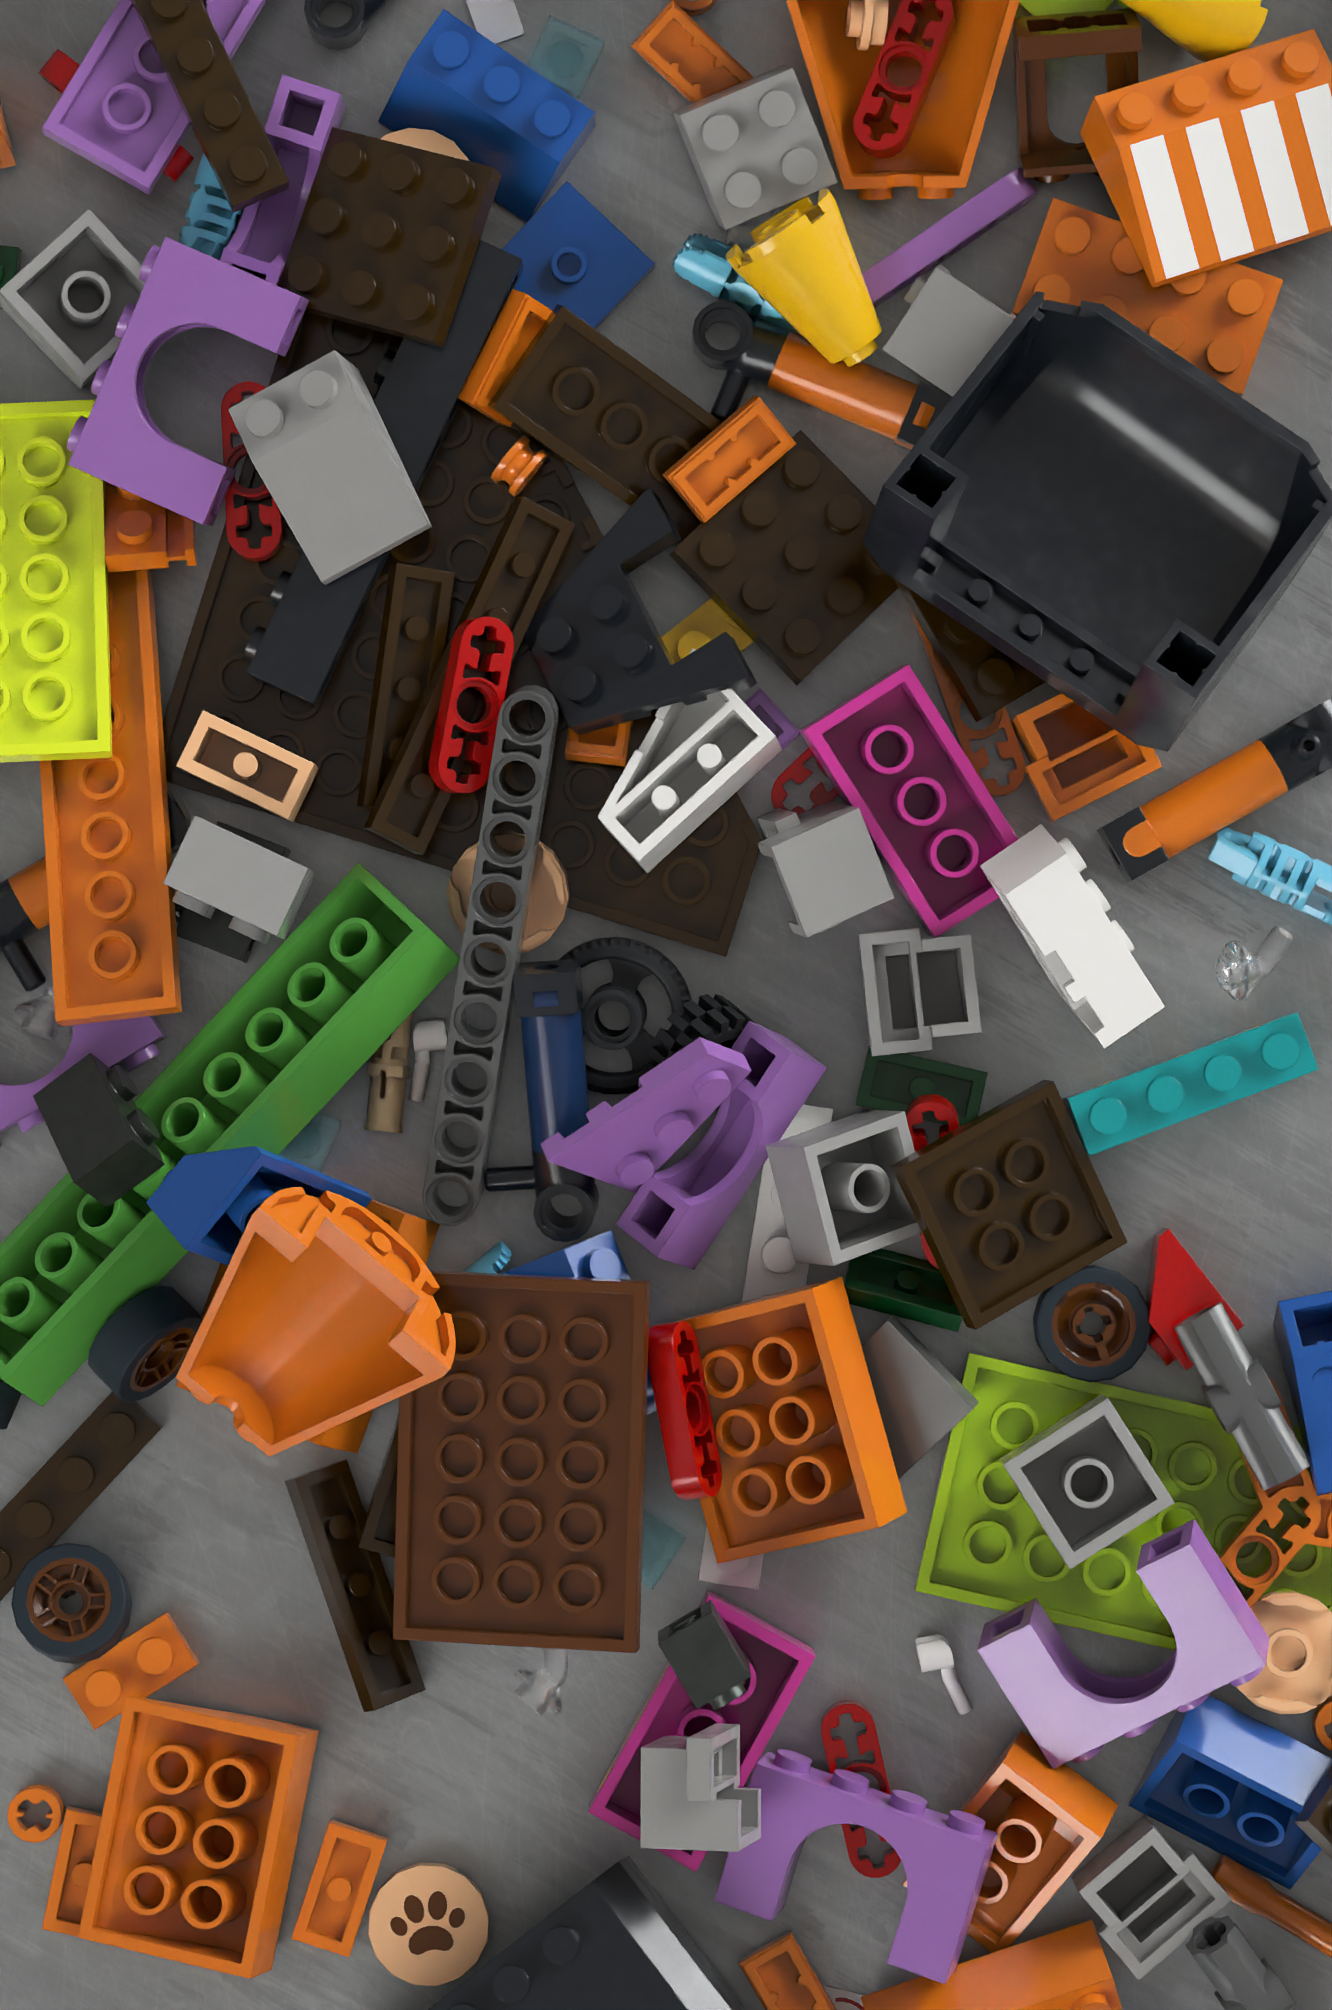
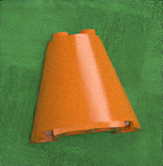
(952, 114)
(316, 1322)

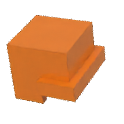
(1077, 755)

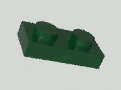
(898, 1079)
(901, 1288)

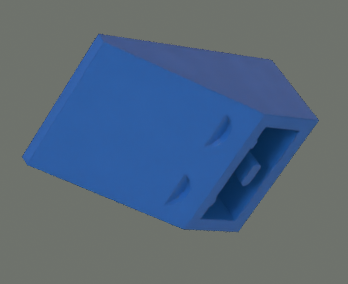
(1305, 1348)

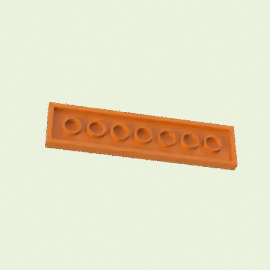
(112, 841)

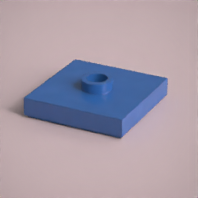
(577, 258)

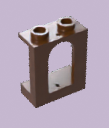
(1076, 34)

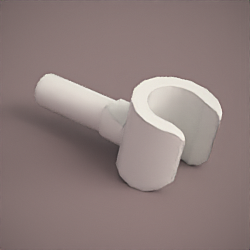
(428, 1035)
(936, 1654)

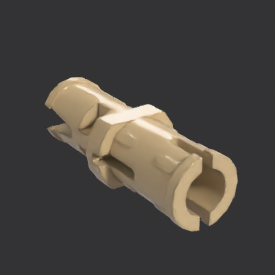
(388, 1081)

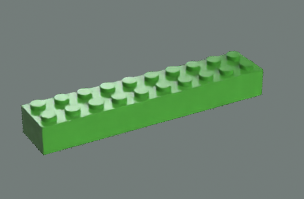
(238, 1084)

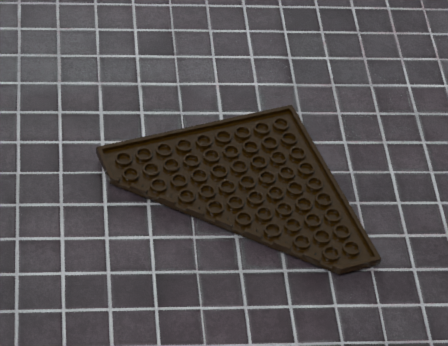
(685, 898)

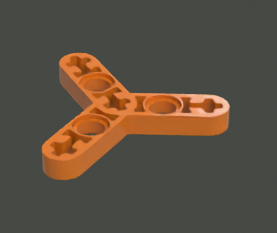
(1315, 1530)

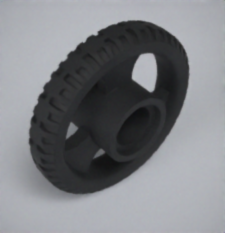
(630, 965)

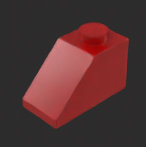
(1173, 1294)

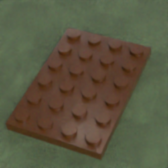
(527, 1468)

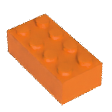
(1204, 318)

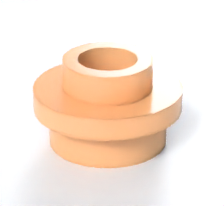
(867, 22)

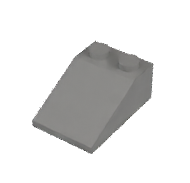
(330, 465)

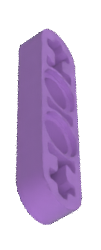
(948, 236)

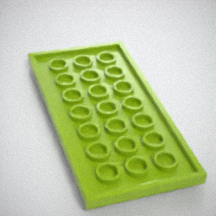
(995, 1554)

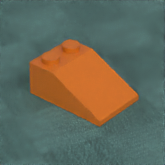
(1044, 1831)

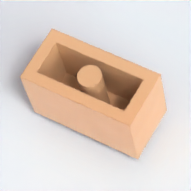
(247, 766)

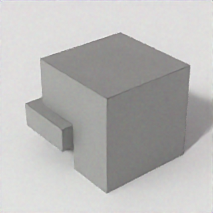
(946, 330)
(824, 864)
(917, 989)
(693, 1793)
(1147, 1895)

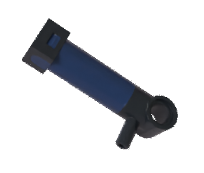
(557, 1093)

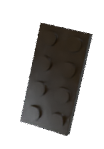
(603, 412)

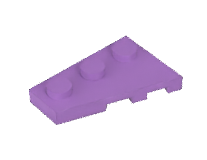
(649, 1126)

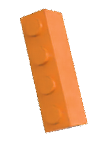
(1041, 1974)

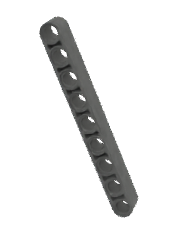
(473, 981)

